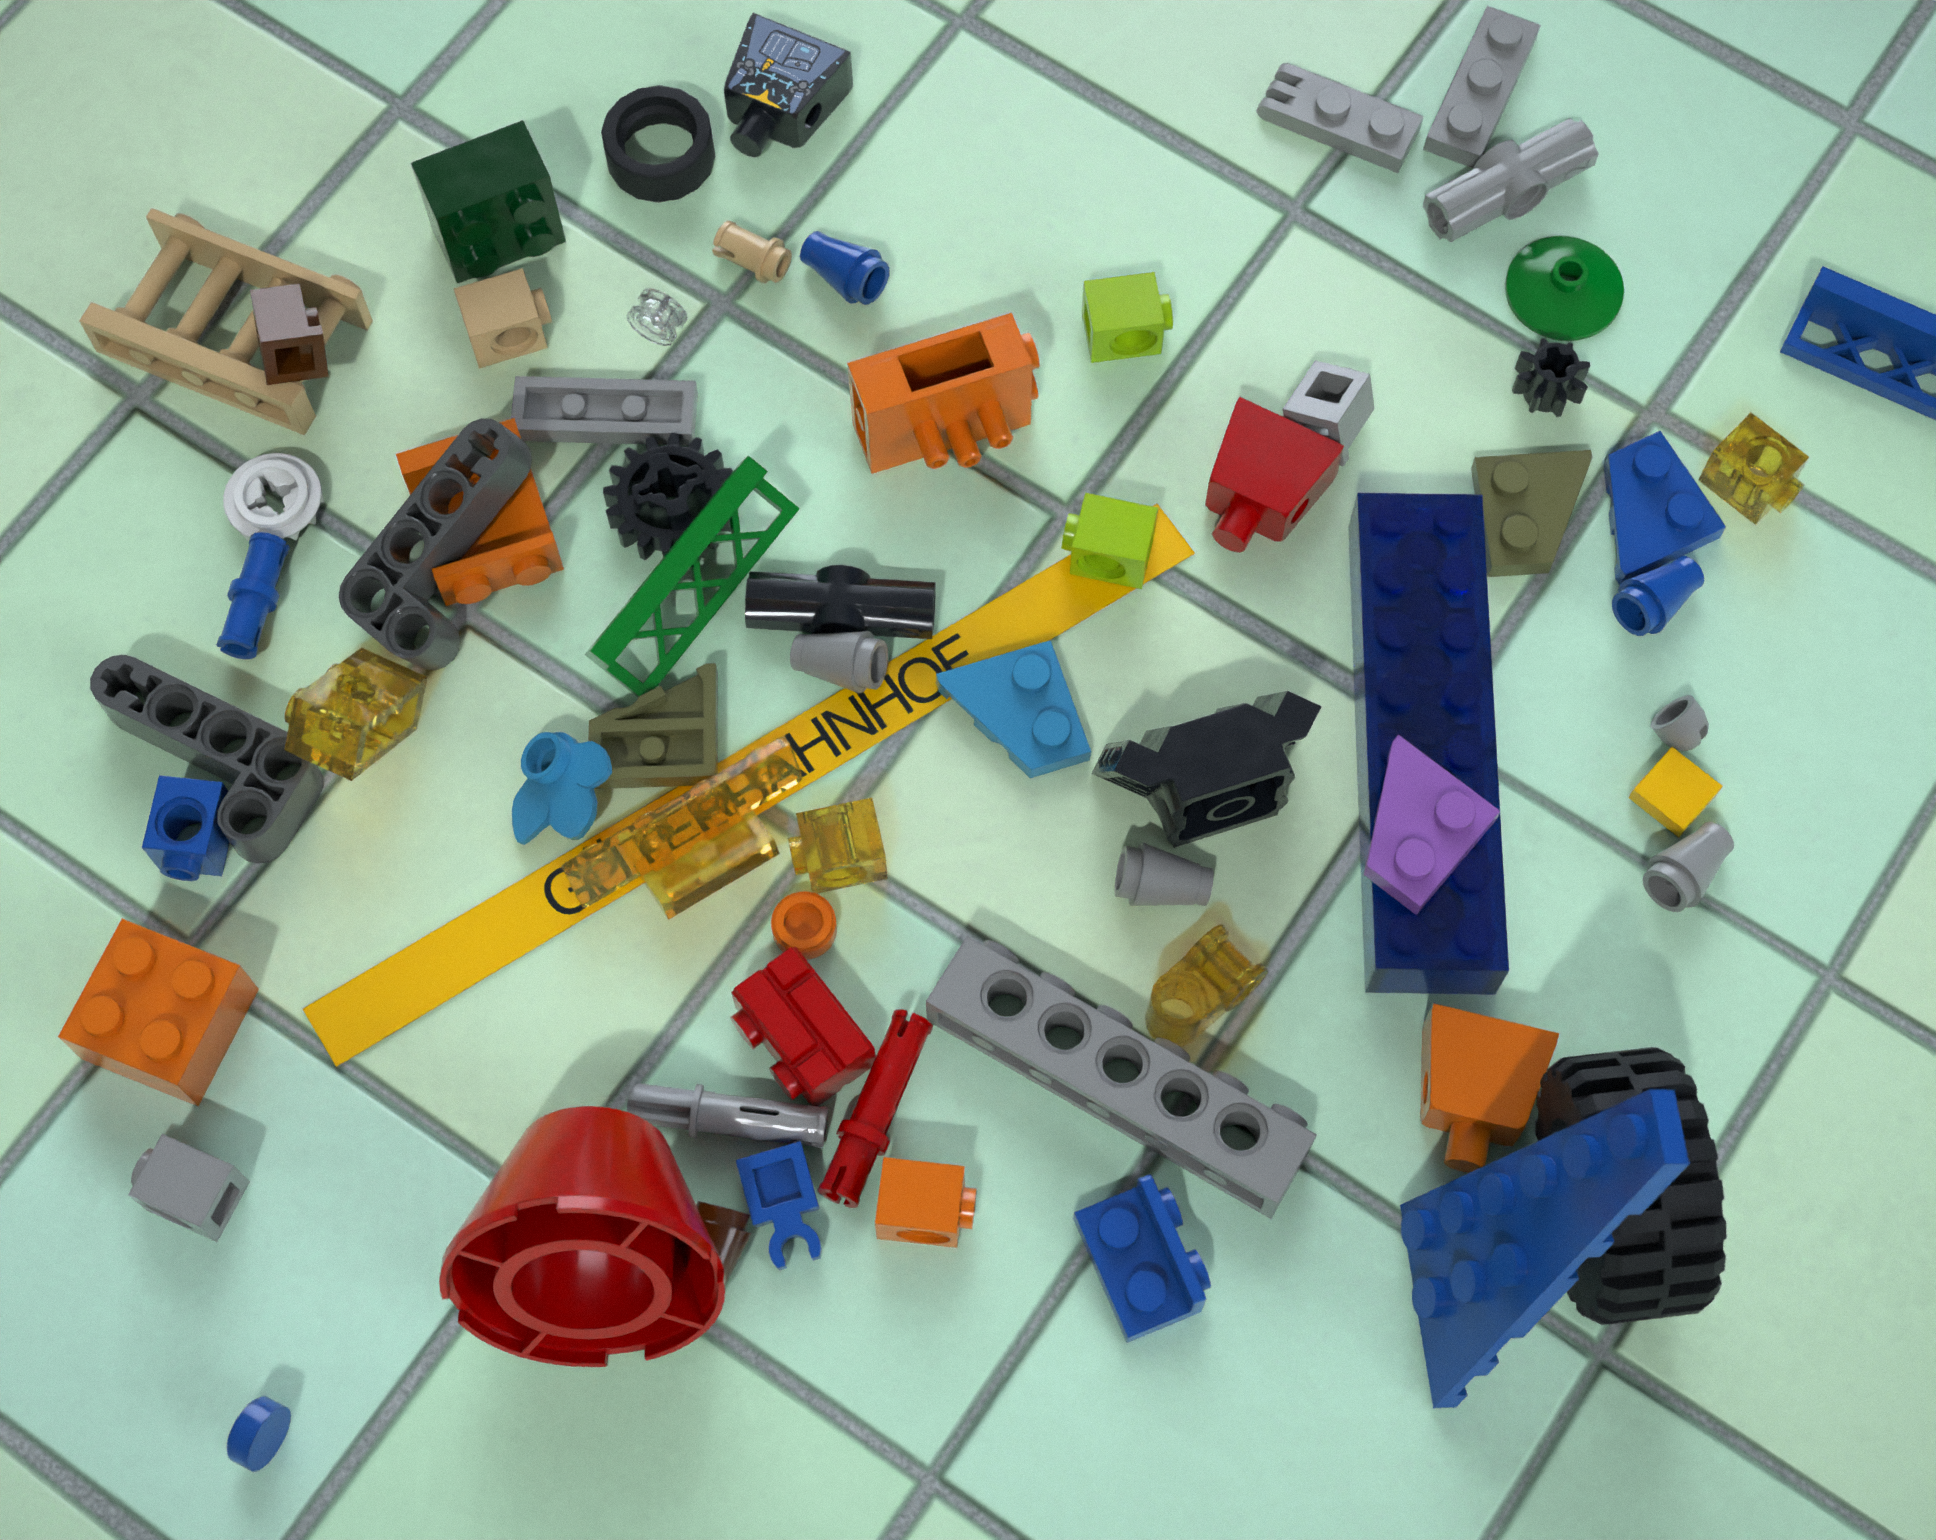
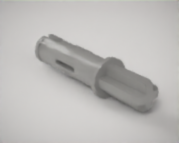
(729, 1114)

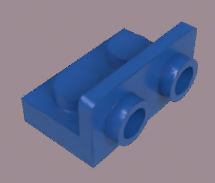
(1143, 1259)

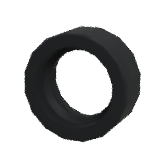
(653, 107)

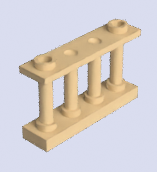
(176, 352)

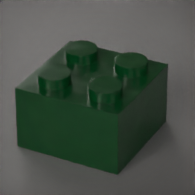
(489, 202)

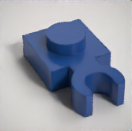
(779, 1192)

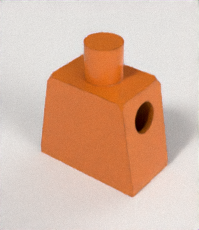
(1479, 1080)

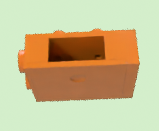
(944, 395)

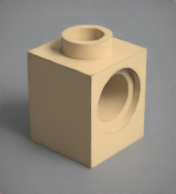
(503, 317)

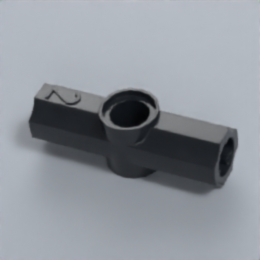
(838, 602)

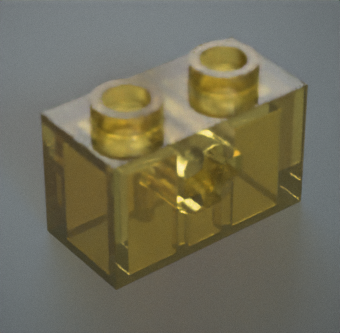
(354, 713)

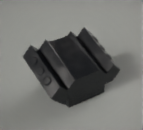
(1214, 768)

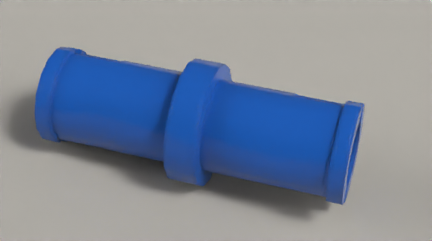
(253, 596)

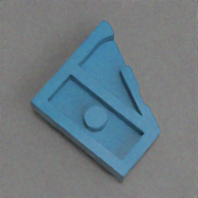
(1022, 706)

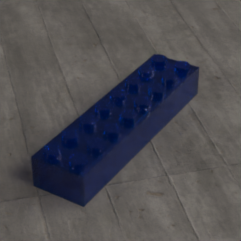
(1430, 679)

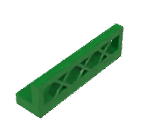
(674, 565)

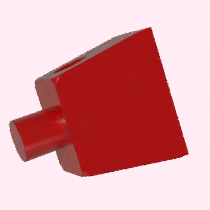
(1267, 475)

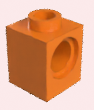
(923, 1202)

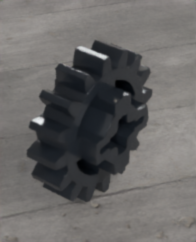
(642, 509)

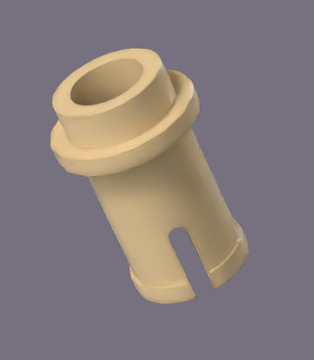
(764, 257)

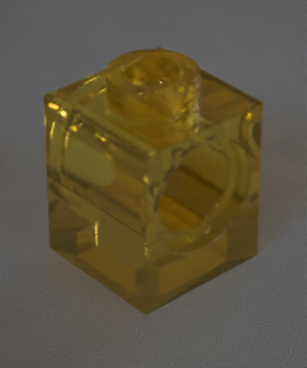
(1758, 447)
(839, 846)

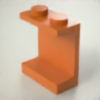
(510, 550)

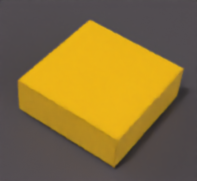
(1675, 792)

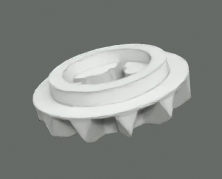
(290, 477)

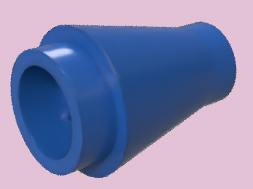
(848, 268)
(1653, 598)

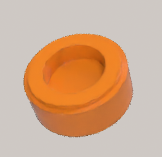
(804, 922)

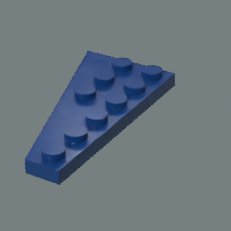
(1510, 1235)

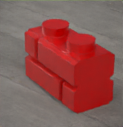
(802, 1028)

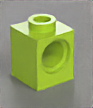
(1125, 317)
(1110, 540)

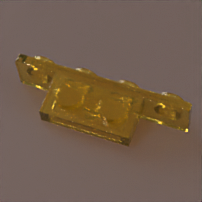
(693, 840)

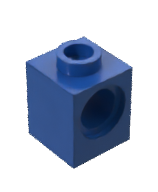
(175, 806)

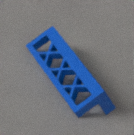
(1873, 322)

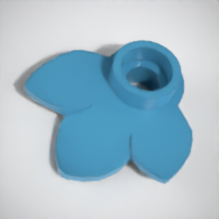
(559, 786)

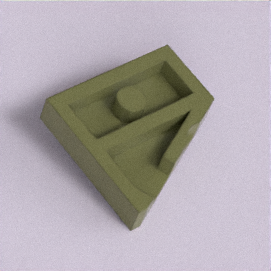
(1527, 507)
(663, 735)

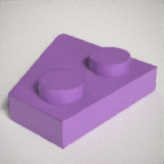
(1422, 826)

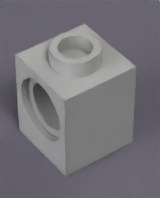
(187, 1187)

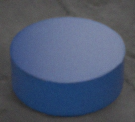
(258, 1433)

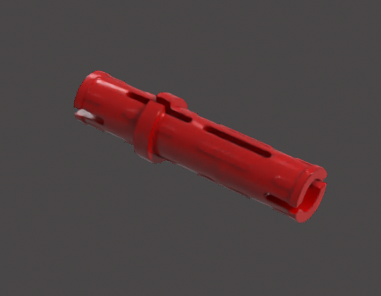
(865, 1132)

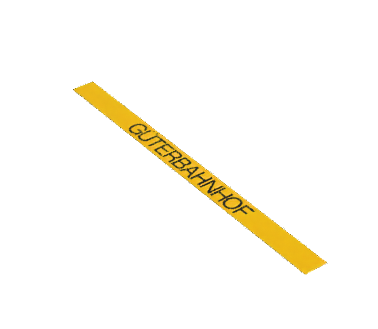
(821, 739)

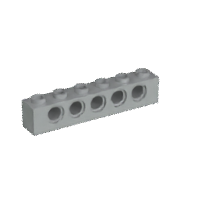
(1133, 1108)

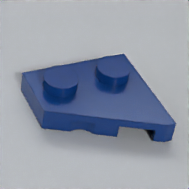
(1655, 507)

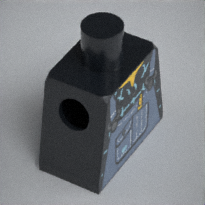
(782, 85)

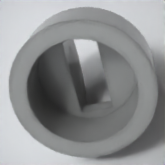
(1681, 724)

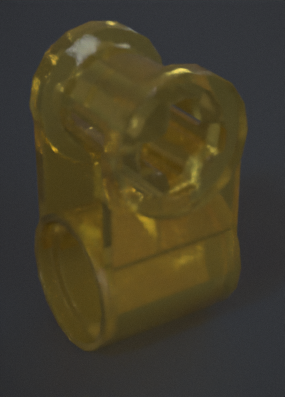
(1210, 980)

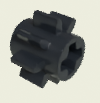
(1551, 377)

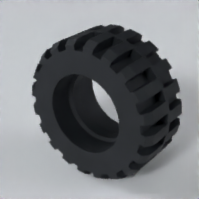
(1673, 1251)

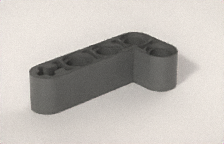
(445, 541)
(202, 743)

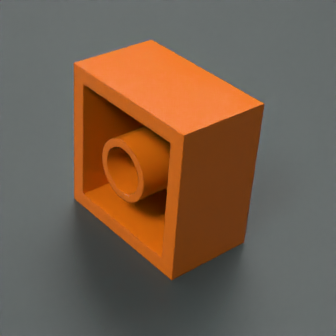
(159, 1012)

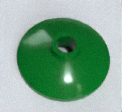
(1558, 306)

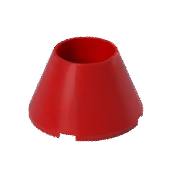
(585, 1246)

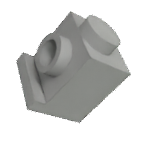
(1332, 403)

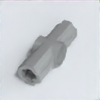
(1510, 179)

